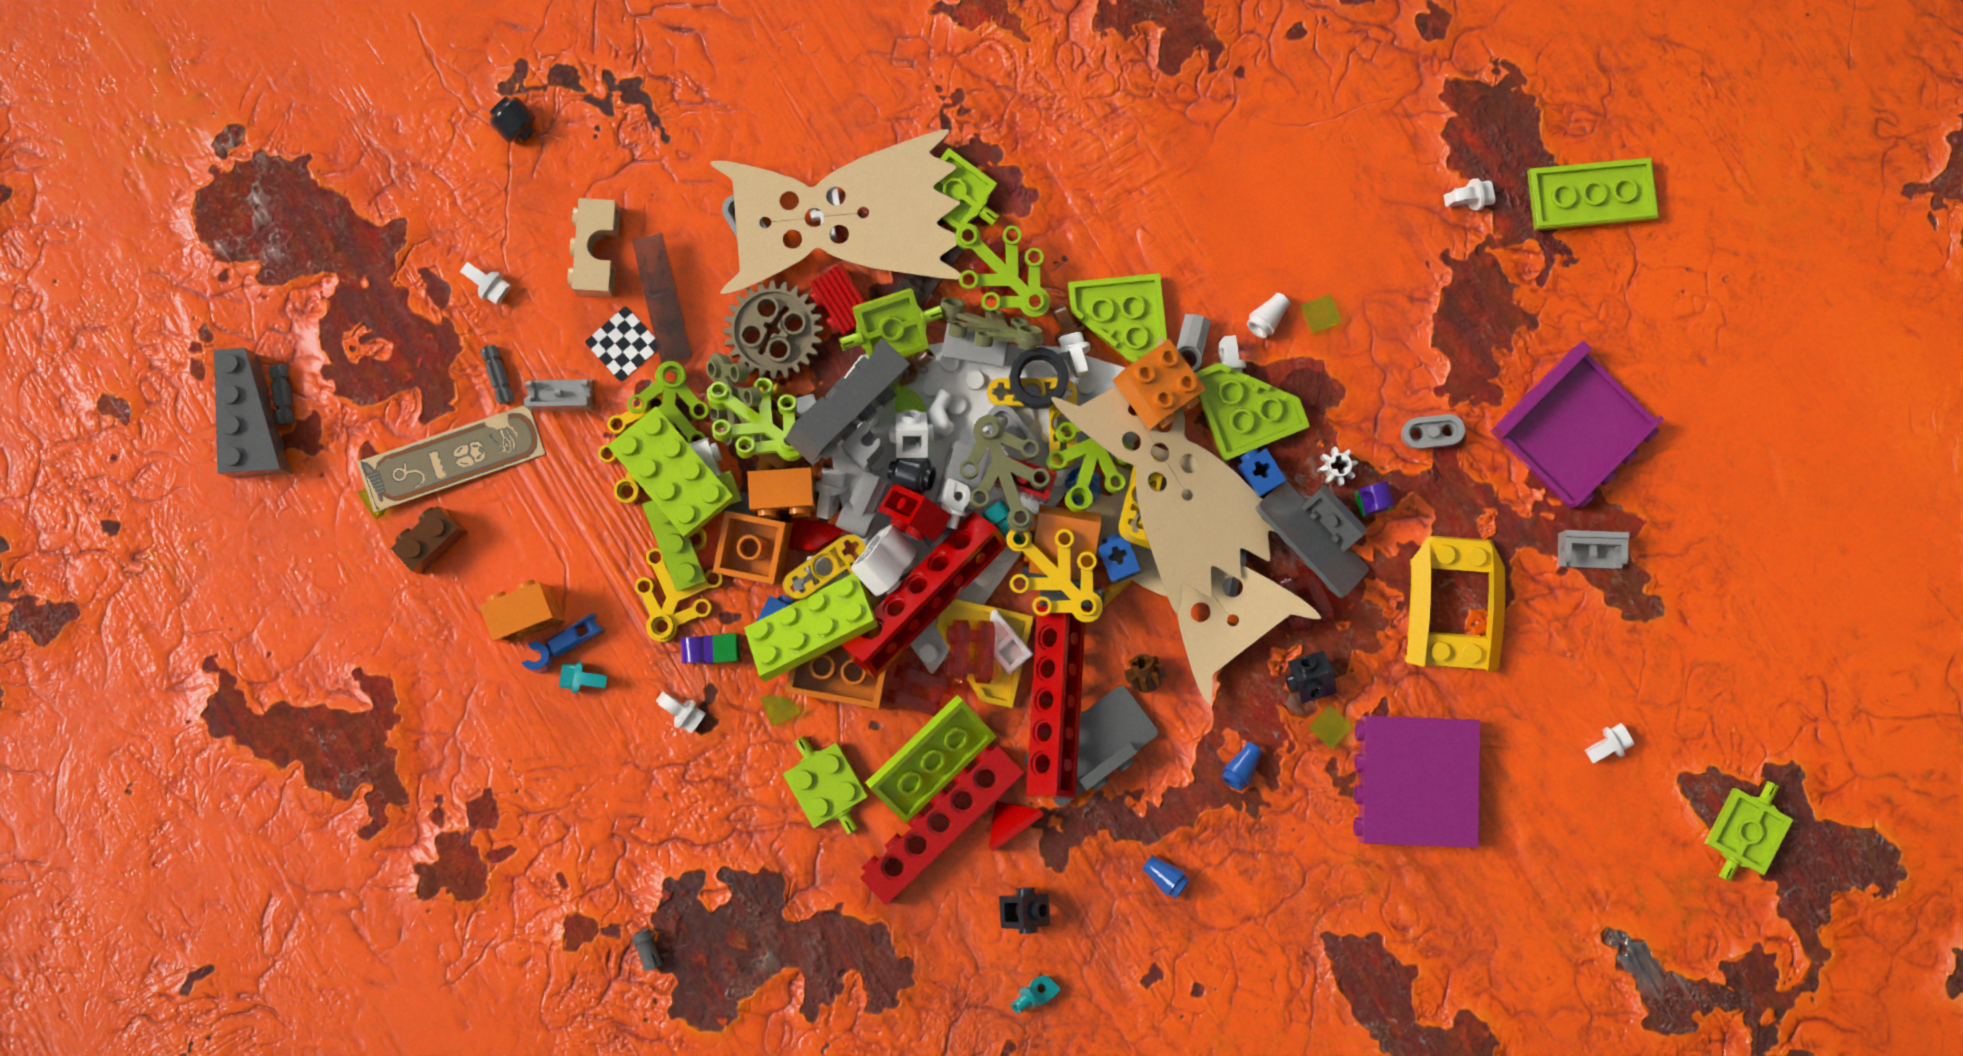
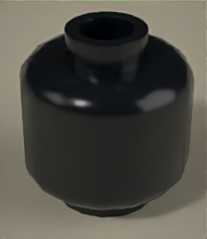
(512, 119)
(912, 474)

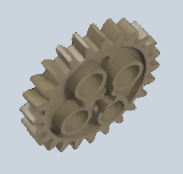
(798, 343)

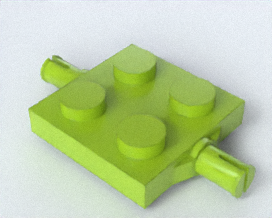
(969, 188)
(895, 320)
(825, 785)
(1748, 831)

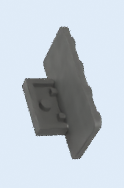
(1318, 533)
(1109, 738)

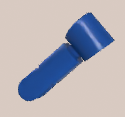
(563, 643)

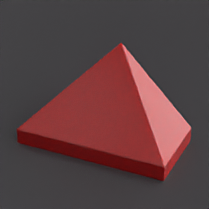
(814, 536)
(1009, 821)

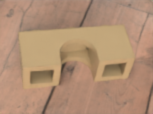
(593, 221)

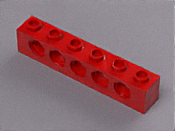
(926, 593)
(1055, 706)
(888, 886)

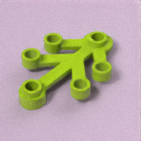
(1006, 273)
(668, 405)
(757, 423)
(1093, 453)

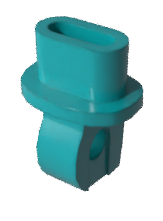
(998, 516)
(573, 676)
(1031, 997)

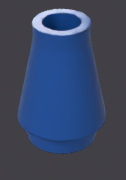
(1241, 768)
(1166, 876)

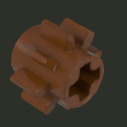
(1144, 673)

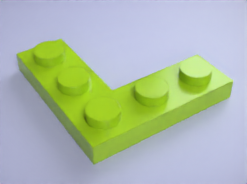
(676, 550)

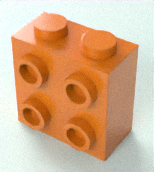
(1160, 385)
(1082, 524)

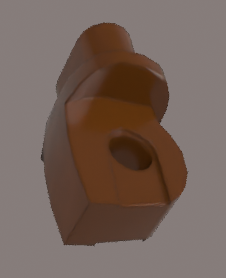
(1065, 322)
(917, 365)

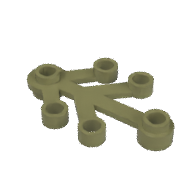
(991, 327)
(721, 369)
(1002, 467)

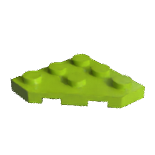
(1121, 312)
(1246, 411)

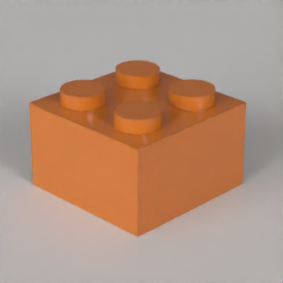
(782, 493)
(752, 548)
(521, 612)

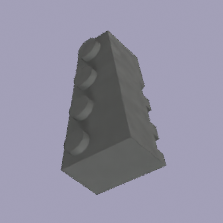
(848, 403)
(244, 418)

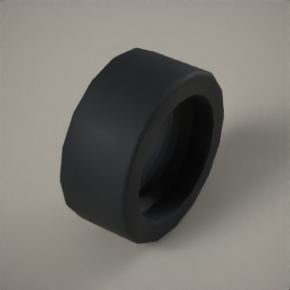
(1032, 355)

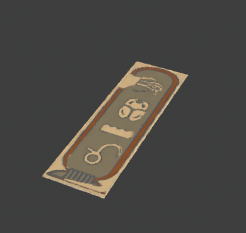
(450, 458)

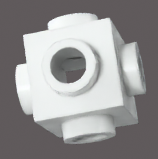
(911, 434)

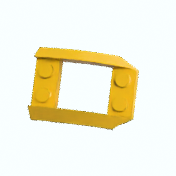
(1448, 648)

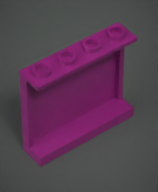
(1576, 428)
(1417, 781)

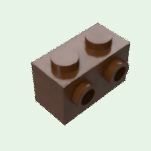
(428, 539)

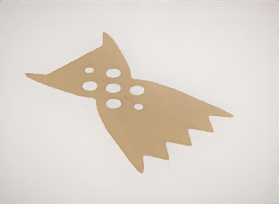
(894, 237)
(1181, 533)
(1213, 641)

